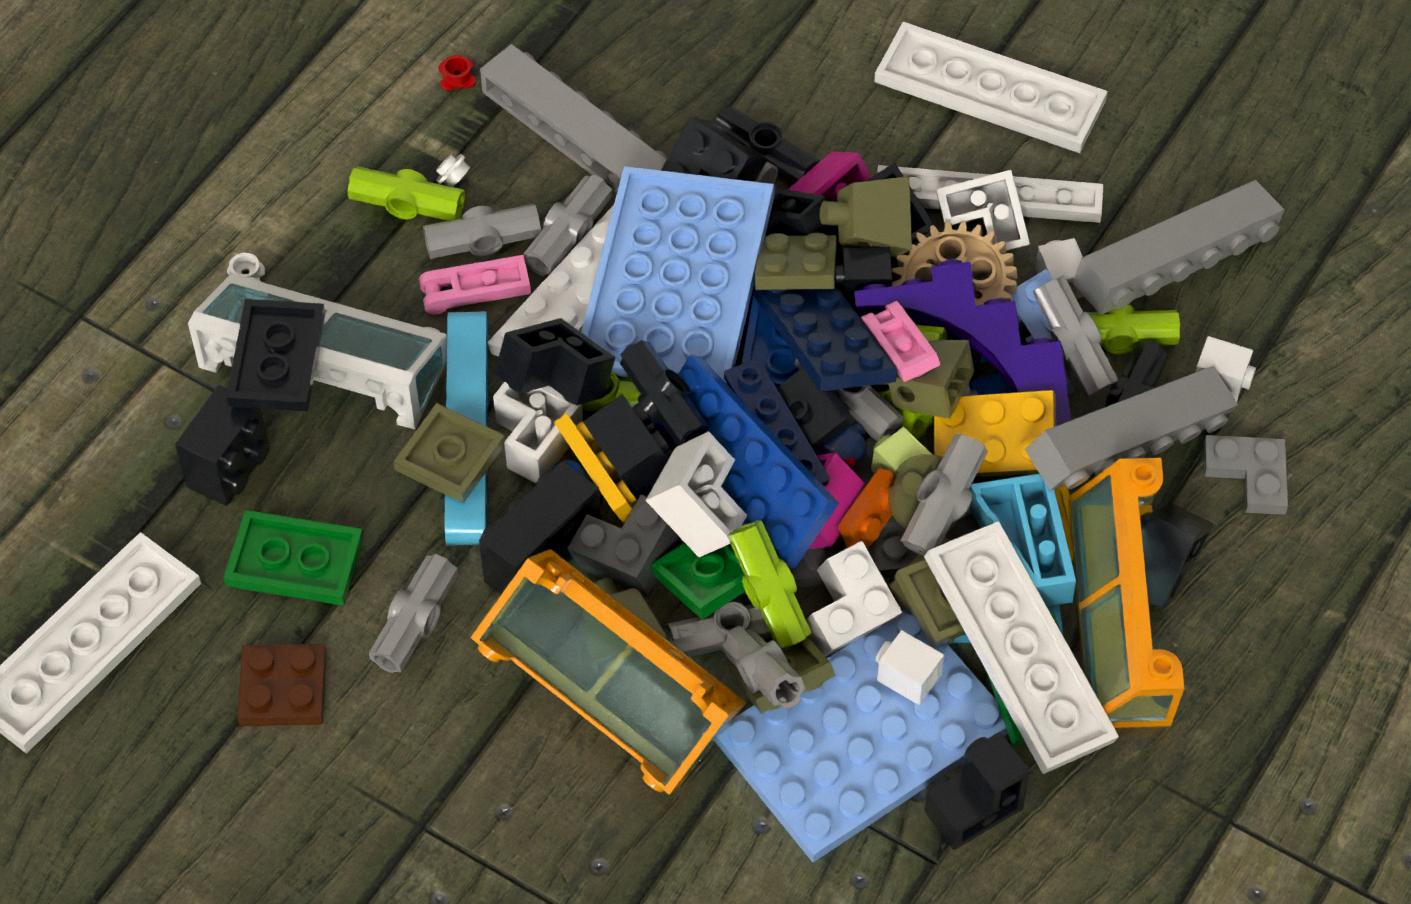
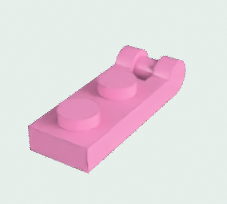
(474, 283)
(902, 341)

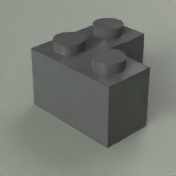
(627, 551)

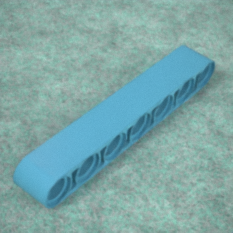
(469, 397)

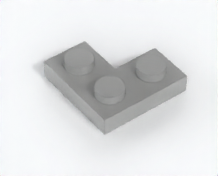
(1256, 461)

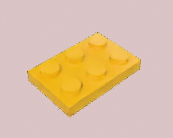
(1003, 424)
(597, 466)

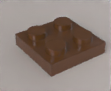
(282, 685)

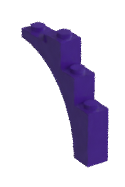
(988, 327)

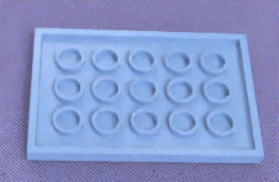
(678, 266)
(857, 744)

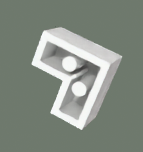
(989, 199)
(535, 439)
(692, 498)
(859, 598)

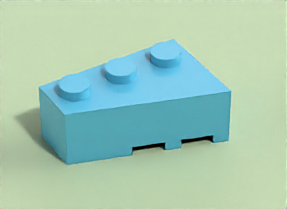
(1034, 528)

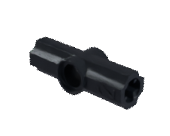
(768, 141)
(1139, 373)
(662, 393)

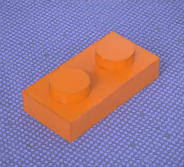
(869, 511)

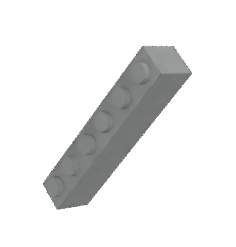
(565, 117)
(1178, 247)
(1132, 428)

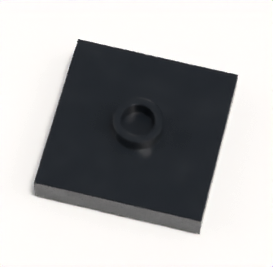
(817, 412)

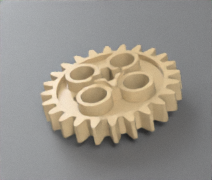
(980, 251)

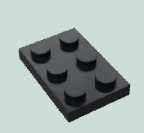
(276, 355)

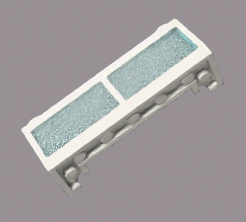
(356, 349)

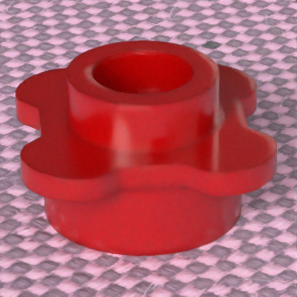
(457, 73)

